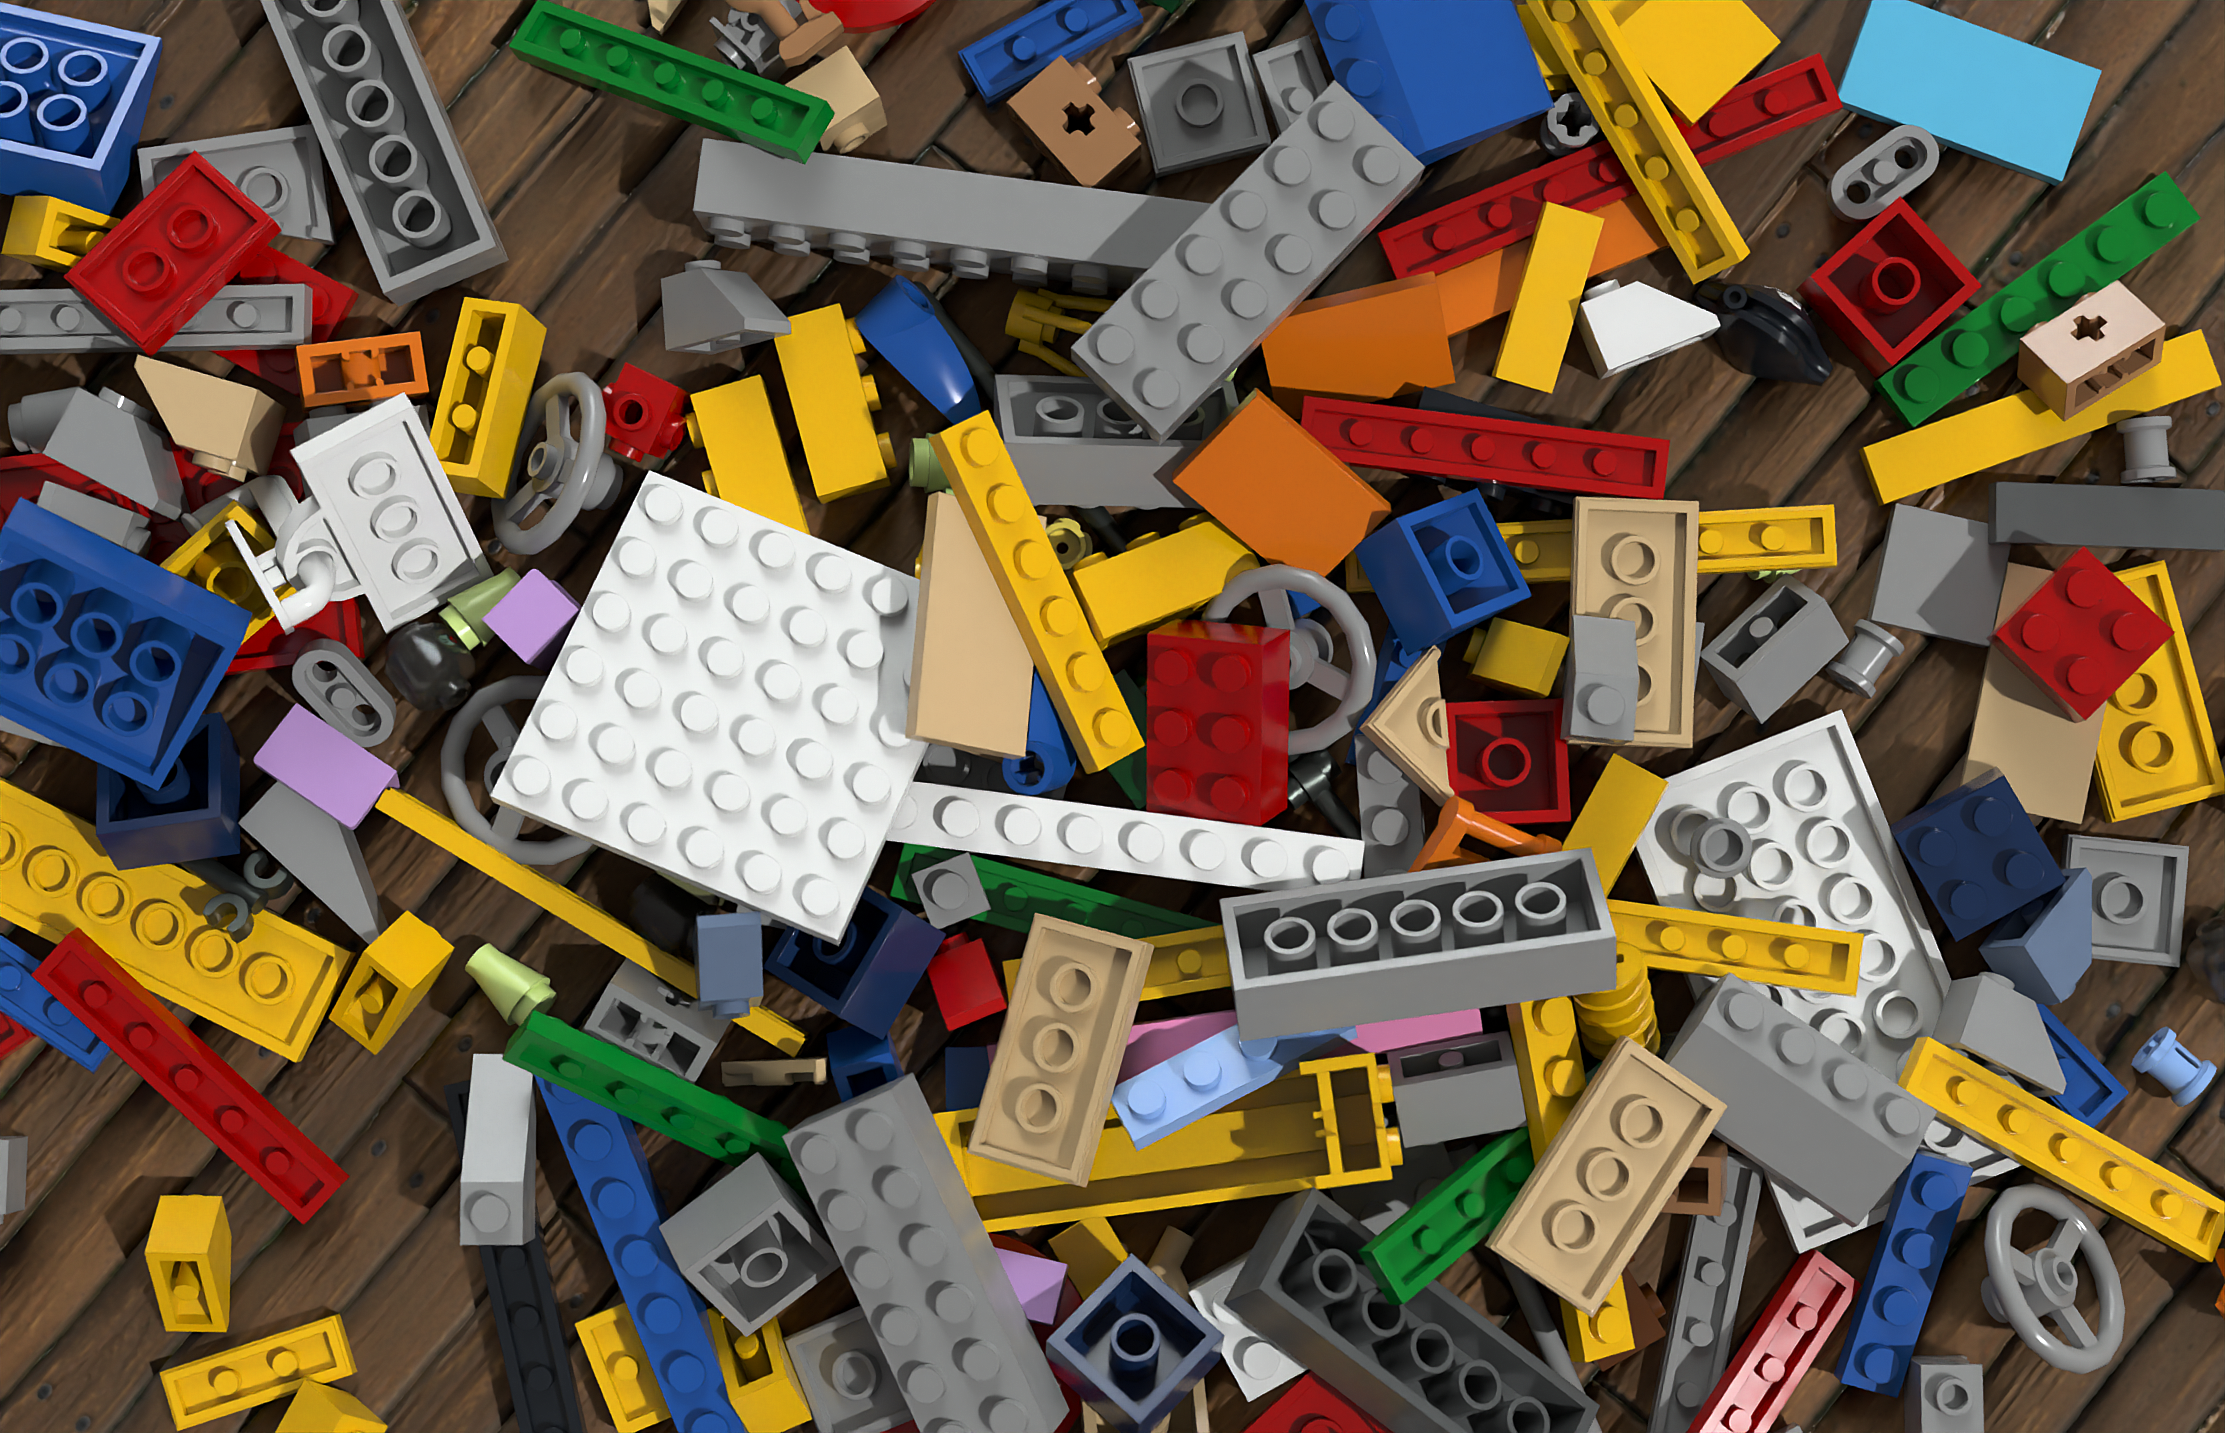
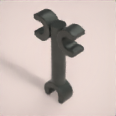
(239, 895)

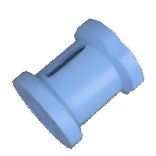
(2174, 1066)

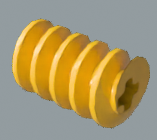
(1622, 1010)

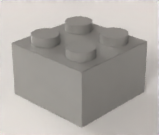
(750, 1244)

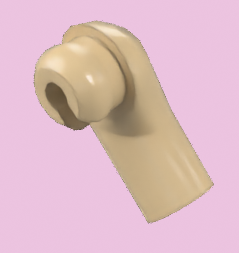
(1168, 1259)

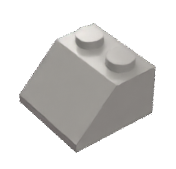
(119, 448)

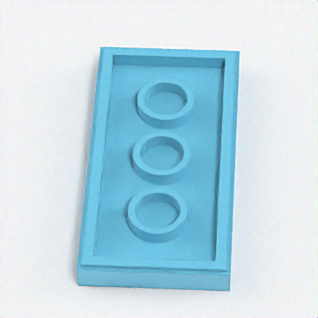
(1968, 87)

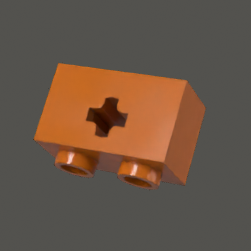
(361, 371)

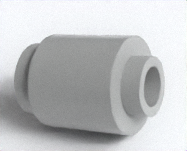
(37, 418)

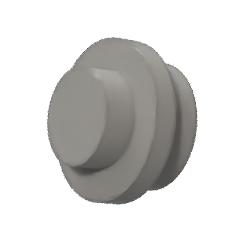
(1721, 848)

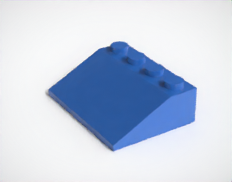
(1434, 68)
(71, 105)
(106, 645)

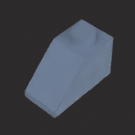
(2046, 941)
(728, 963)

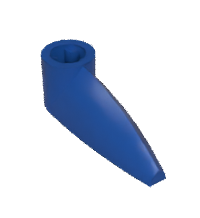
(913, 340)
(1047, 742)

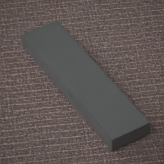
(2106, 517)

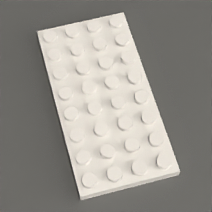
(1825, 864)

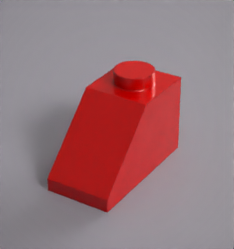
(965, 981)

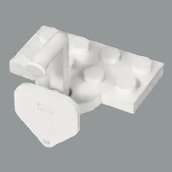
(373, 527)

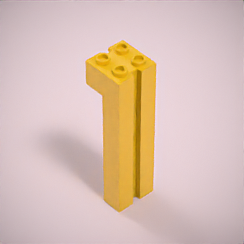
(1293, 1134)

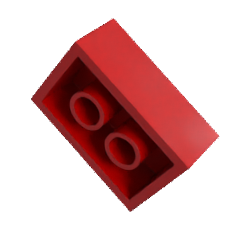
(1217, 721)

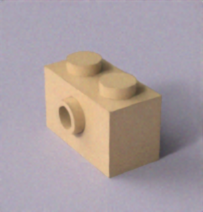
(851, 97)

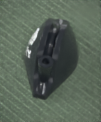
(1765, 332)

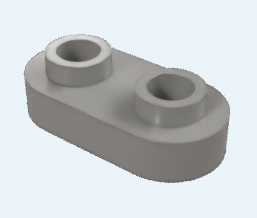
(1880, 176)
(339, 692)

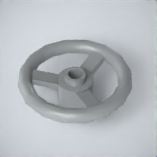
(560, 467)
(1310, 644)
(489, 706)
(2046, 1282)

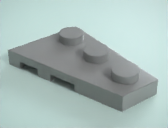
(274, 168)

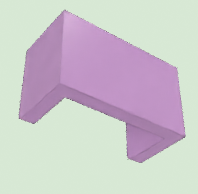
(535, 619)

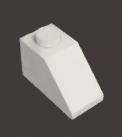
(1637, 325)

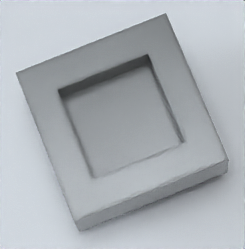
(951, 891)

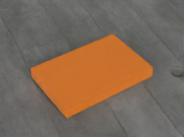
(1361, 345)
(1280, 488)

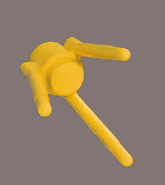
(1040, 318)

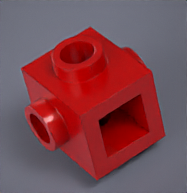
(644, 414)

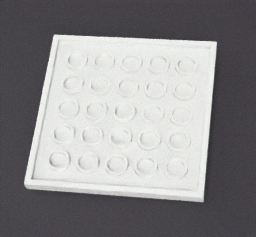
(729, 710)

